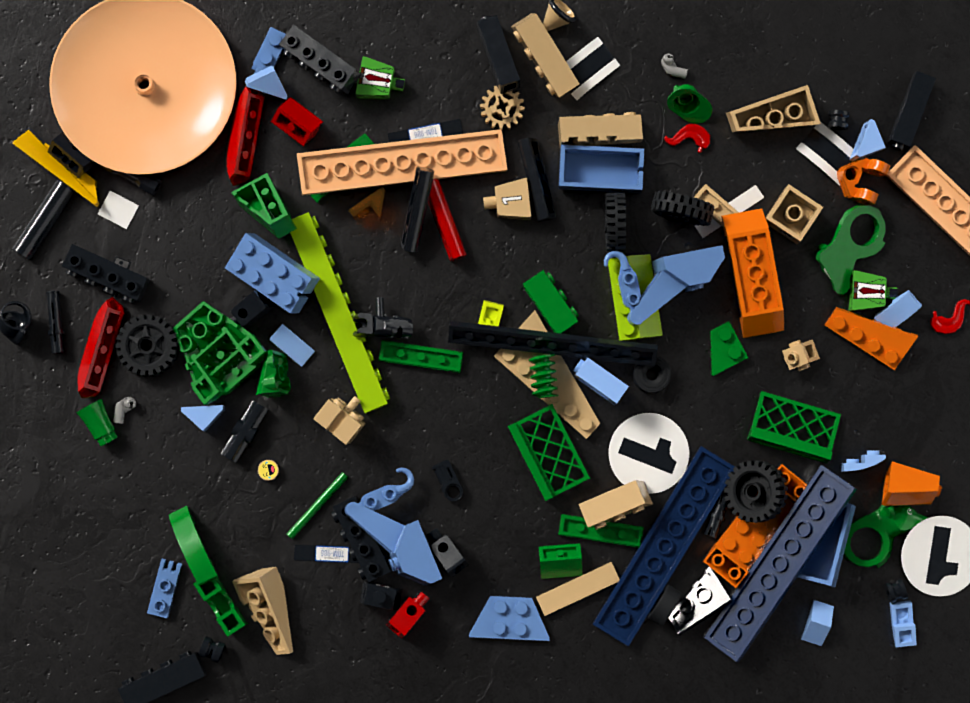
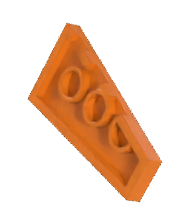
(877, 339)

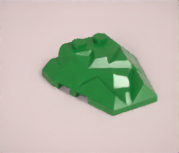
(216, 352)

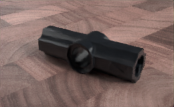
(244, 431)

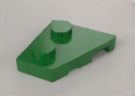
(725, 348)

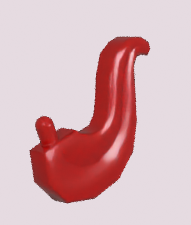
(693, 131)
(950, 325)

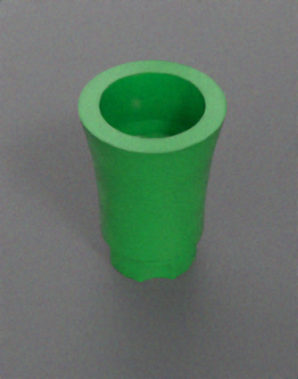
(98, 422)

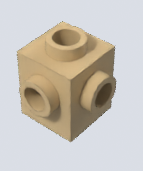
(800, 354)

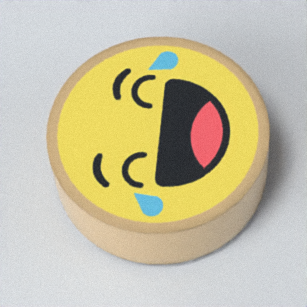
(268, 470)

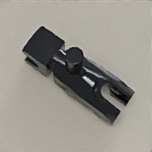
(381, 324)

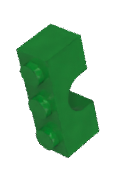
(222, 605)

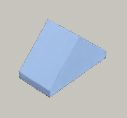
(267, 82)
(868, 142)
(203, 415)
(818, 623)

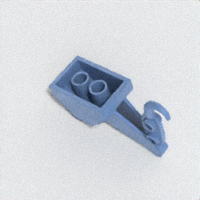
(672, 275)
(405, 543)

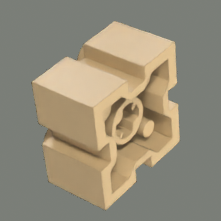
(340, 418)

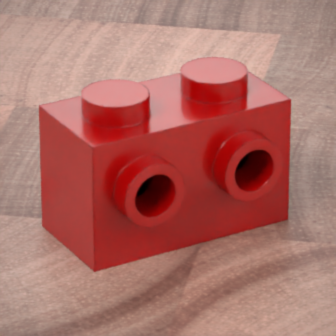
(296, 121)

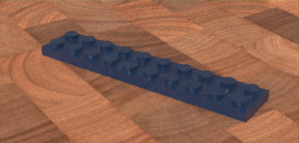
(664, 546)
(780, 563)

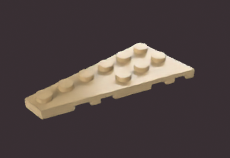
(570, 401)

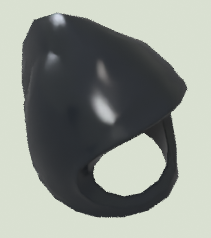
(14, 323)

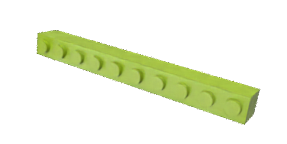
(337, 314)

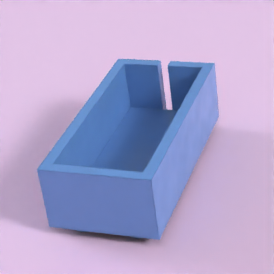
(601, 169)
(272, 273)
(827, 559)

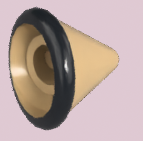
(558, 15)

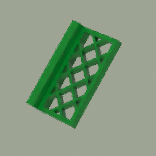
(790, 444)
(532, 461)

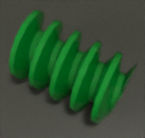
(543, 376)

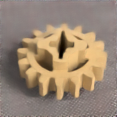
(494, 111)

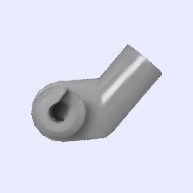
(671, 68)
(122, 407)

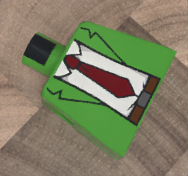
(377, 80)
(869, 291)

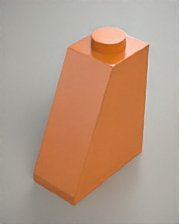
(909, 486)

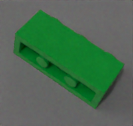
(551, 302)

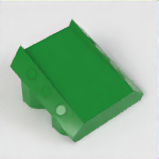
(273, 376)

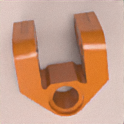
(870, 166)

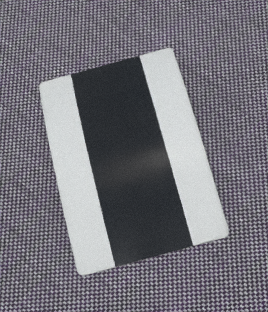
(591, 66)
(826, 151)

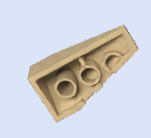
(266, 598)

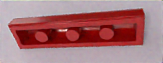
(445, 222)

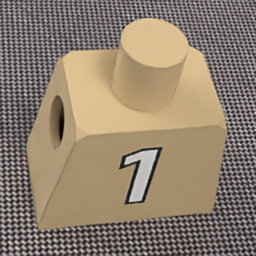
(510, 200)

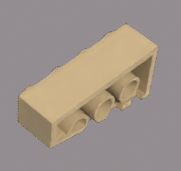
(545, 55)
(781, 111)
(600, 130)

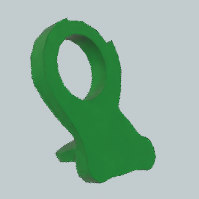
(841, 254)
(888, 523)

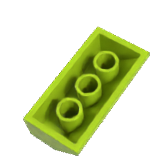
(652, 325)

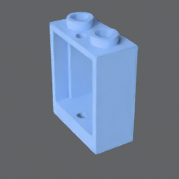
(600, 380)

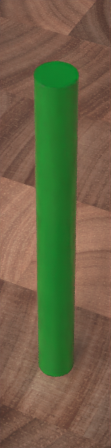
(317, 505)

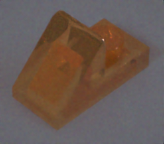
(373, 201)

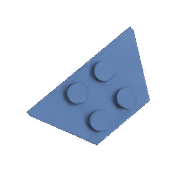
(509, 619)

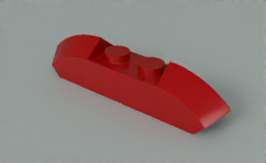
(244, 135)
(99, 348)

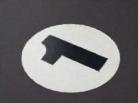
(650, 451)
(938, 556)

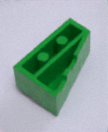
(265, 205)

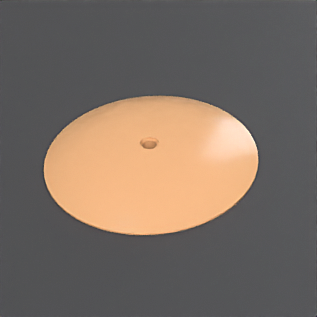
(137, 41)

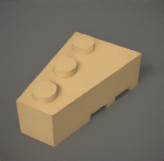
(615, 504)

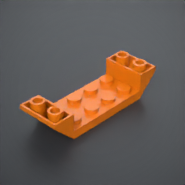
(754, 272)
(745, 541)

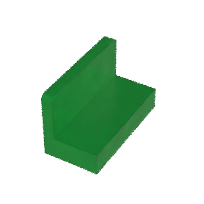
(560, 561)

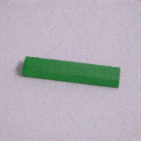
(421, 356)
(612, 533)

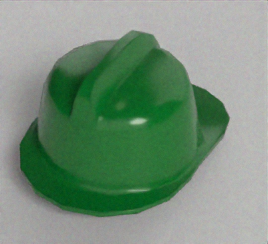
(689, 104)

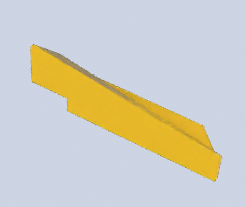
(32, 146)

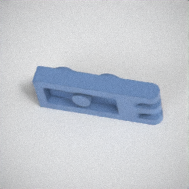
(164, 589)

